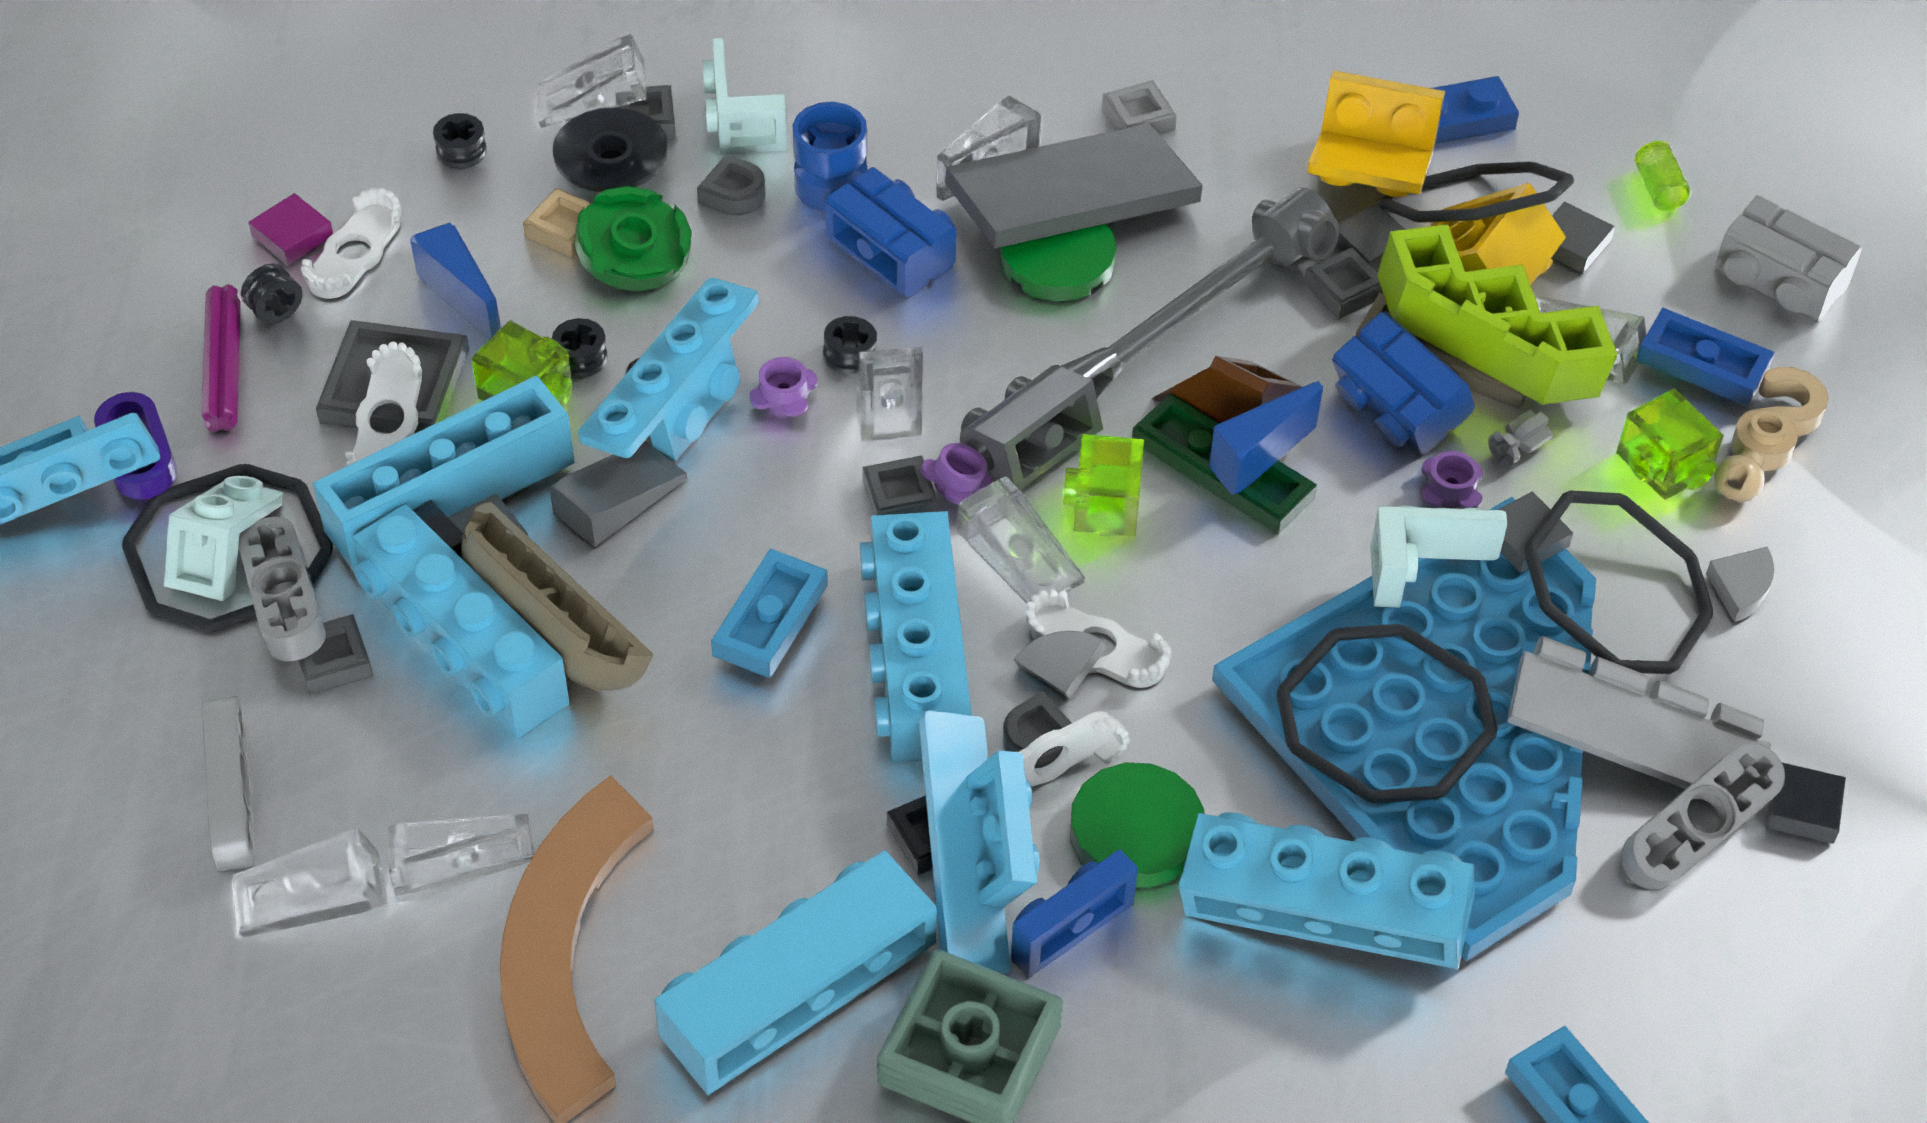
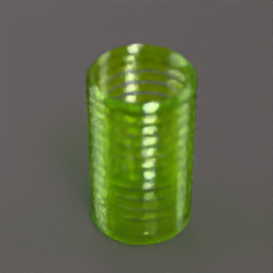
(1659, 185)

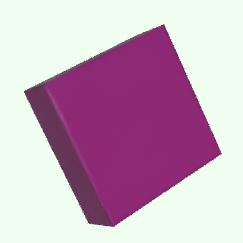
(290, 229)

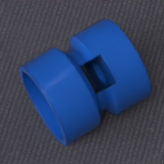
(827, 150)

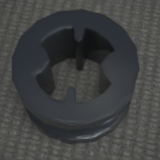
(459, 140)
(271, 293)
(843, 329)
(593, 352)

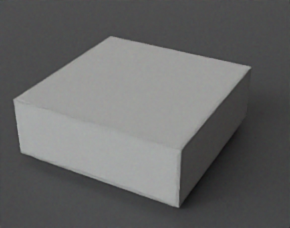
(1139, 106)

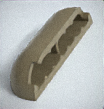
(588, 638)

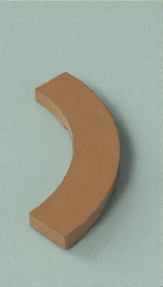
(542, 942)

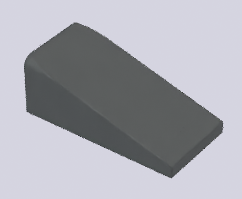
(613, 492)

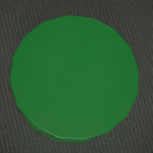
(632, 239)
(1062, 264)
(1140, 812)

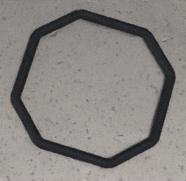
(1563, 179)
(197, 484)
(1661, 533)
(1344, 778)

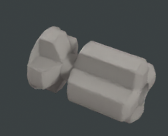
(1523, 434)

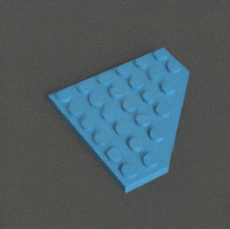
(1408, 719)

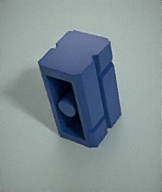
(891, 231)
(1402, 384)

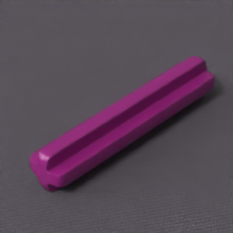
(221, 358)

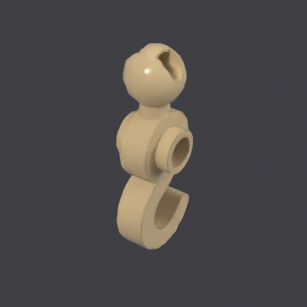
(1769, 435)

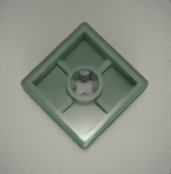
(947, 1007)

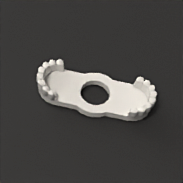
(374, 223)
(393, 380)
(1132, 660)
(1090, 735)

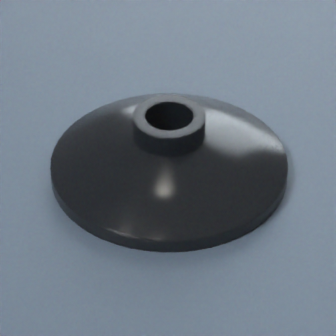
(610, 149)

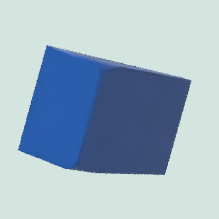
(453, 275)
(1260, 437)

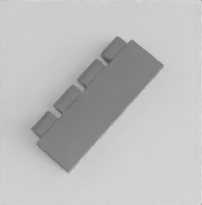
(1615, 721)

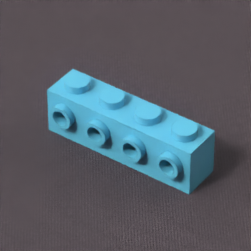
(453, 463)
(461, 621)
(917, 626)
(1328, 888)
(795, 970)

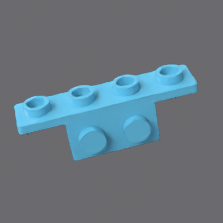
(677, 379)
(69, 460)
(976, 835)

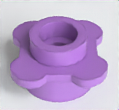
(783, 386)
(957, 472)
(1451, 481)

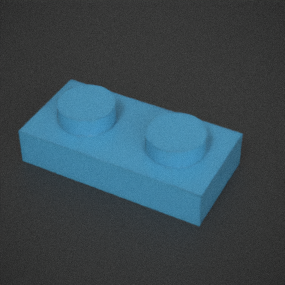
(769, 613)
(1569, 1083)

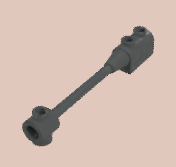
(1048, 415)

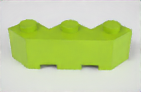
(1493, 319)

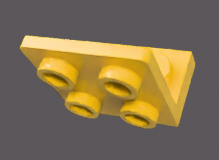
(1377, 134)

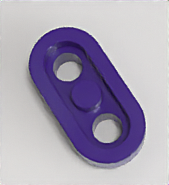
(152, 478)

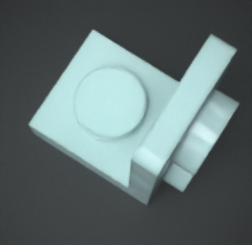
(743, 122)
(1438, 533)
(206, 535)

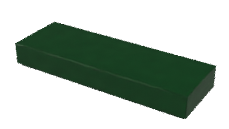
(1184, 441)

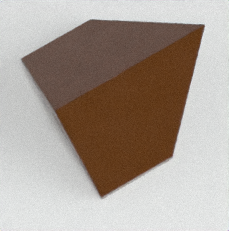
(1230, 388)

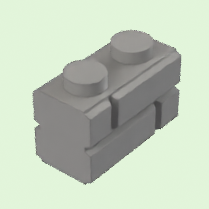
(1787, 258)

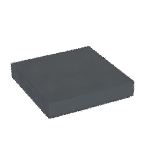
(347, 385)

